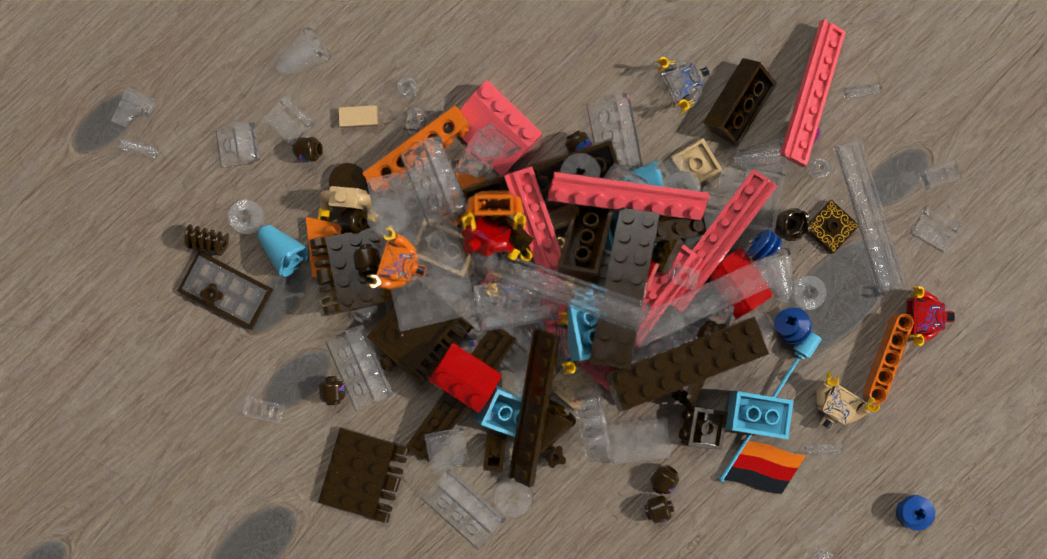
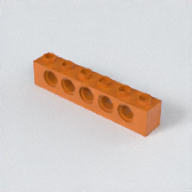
(437, 127)

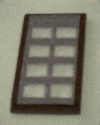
(242, 294)

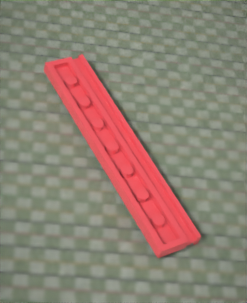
(812, 93)
(622, 194)
(731, 224)
(538, 225)
(660, 292)

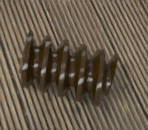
(205, 241)

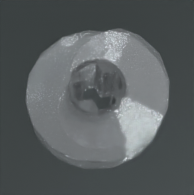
(682, 178)
(246, 207)
(817, 289)

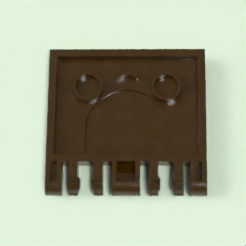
(348, 282)
(413, 346)
(360, 473)

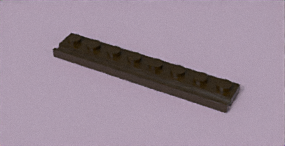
(534, 407)
(449, 409)

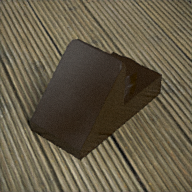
(494, 453)

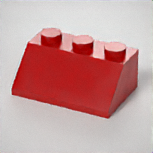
(730, 263)
(465, 377)

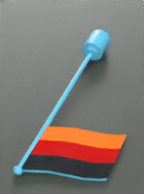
(764, 464)

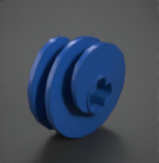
(763, 245)
(793, 325)
(906, 509)

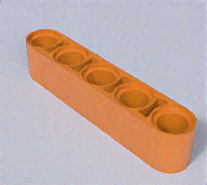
(895, 351)

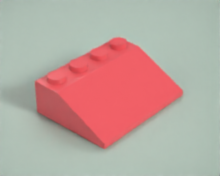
(490, 107)

